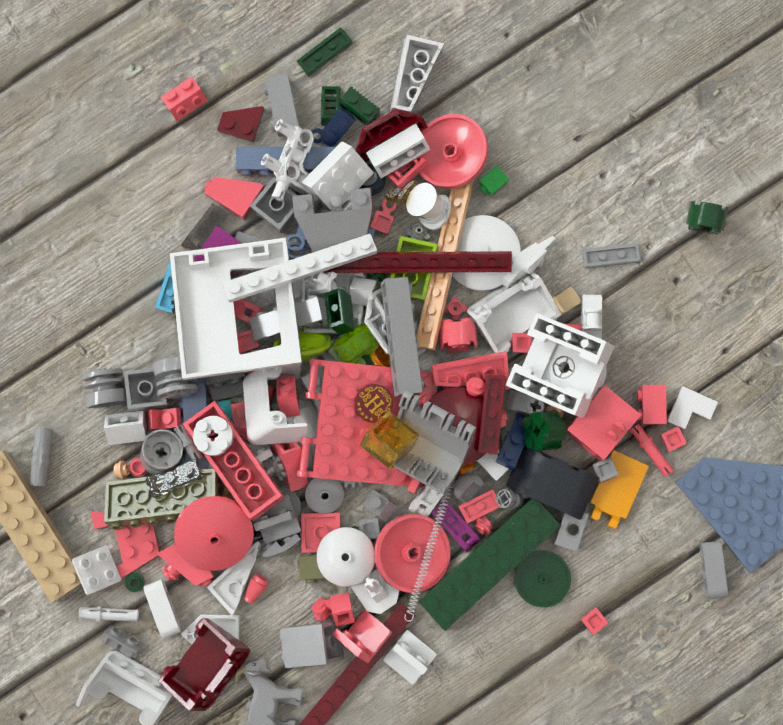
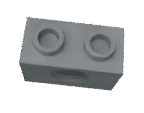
(569, 541)

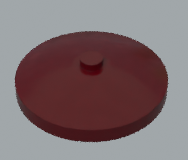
(466, 408)

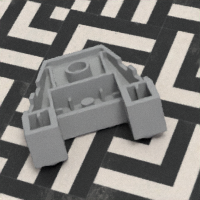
(333, 227)

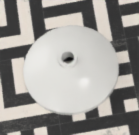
(360, 554)

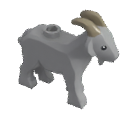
(266, 695)

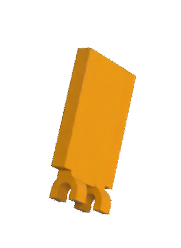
(618, 494)

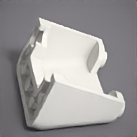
(512, 310)

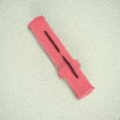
(651, 449)

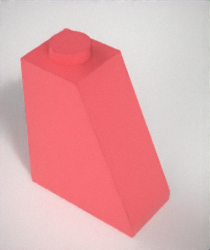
(233, 194)
(290, 459)
(193, 574)

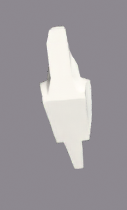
(527, 261)

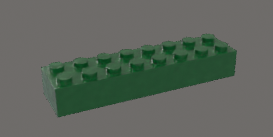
(489, 563)

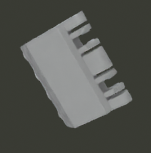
(439, 447)

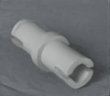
(188, 443)

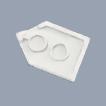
(229, 623)

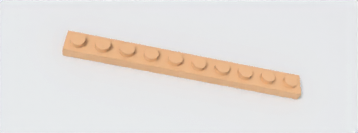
(440, 282)

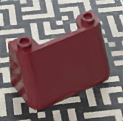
(205, 667)

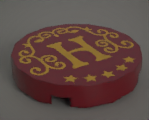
(373, 402)

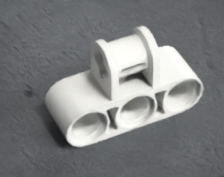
(591, 314)

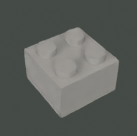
(274, 212)
(142, 391)

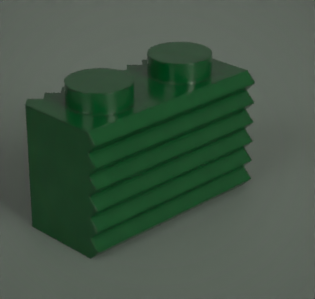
(360, 106)
(339, 311)

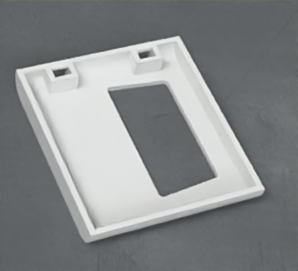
(208, 320)

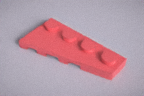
(458, 372)

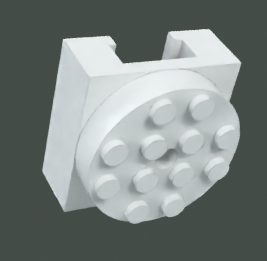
(544, 365)

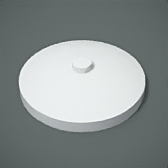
(485, 234)

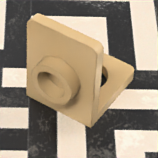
(566, 300)

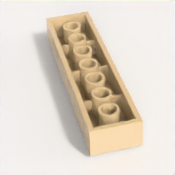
(35, 533)

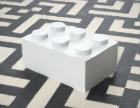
(336, 176)

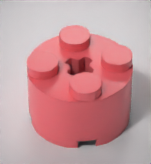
(457, 336)

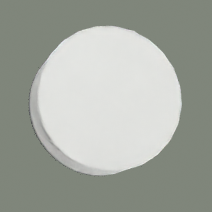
(429, 206)

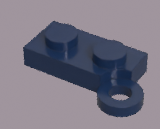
(334, 128)

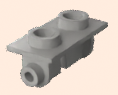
(115, 636)

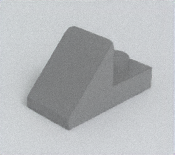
(382, 507)

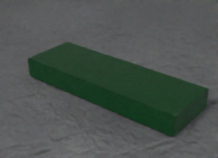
(324, 51)

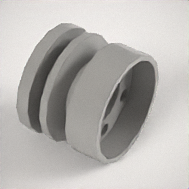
(173, 385)
(104, 388)
(165, 442)

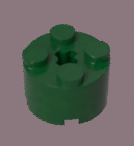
(706, 216)
(544, 430)

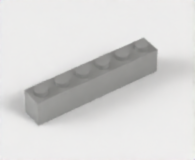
(401, 336)

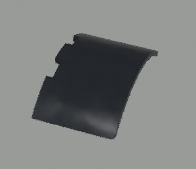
(552, 482)

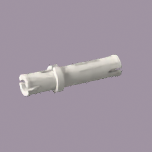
(108, 614)

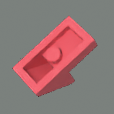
(163, 419)

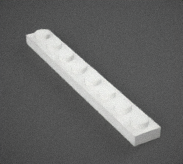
(299, 268)

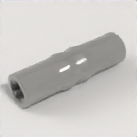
(40, 458)

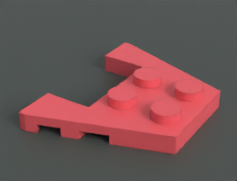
(135, 544)

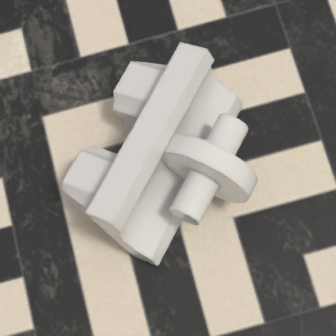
(320, 282)

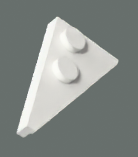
(232, 582)

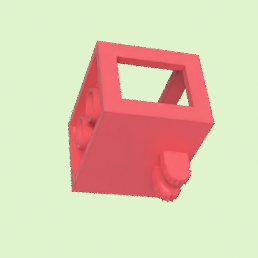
(603, 424)

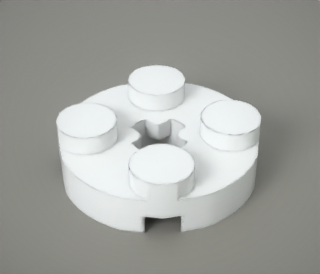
(220, 427)

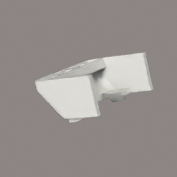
(261, 423)
(129, 682)

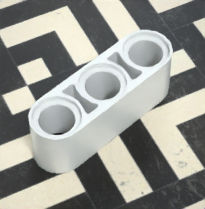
(162, 609)

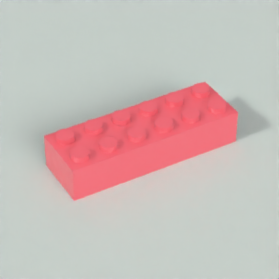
(240, 469)

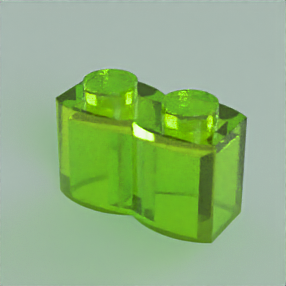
(355, 344)

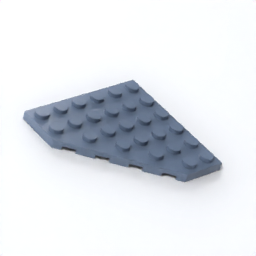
(740, 504)

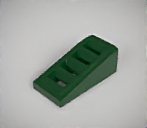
(327, 115)

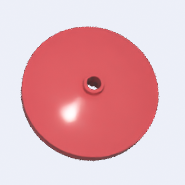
(459, 136)
(213, 533)
(400, 568)

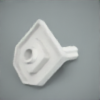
(375, 593)

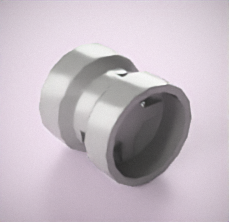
(509, 499)

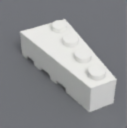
(415, 65)

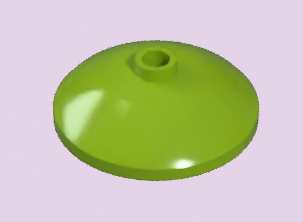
(311, 345)

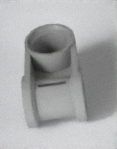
(521, 403)

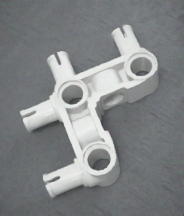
(291, 160)

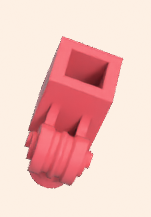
(337, 606)

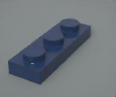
(512, 444)

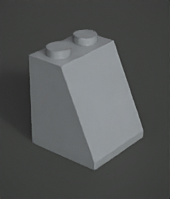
(310, 644)

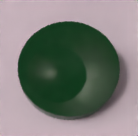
(542, 579)

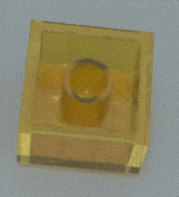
(389, 440)

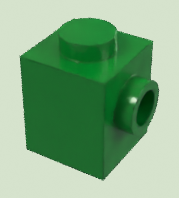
(493, 182)

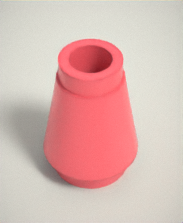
(255, 588)

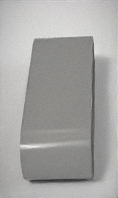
(713, 570)

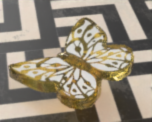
(402, 194)

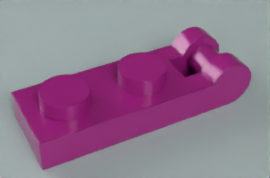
(456, 526)

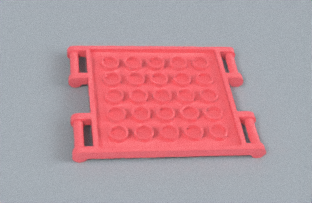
(342, 430)

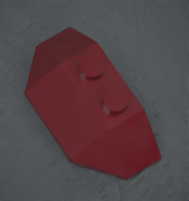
(386, 128)

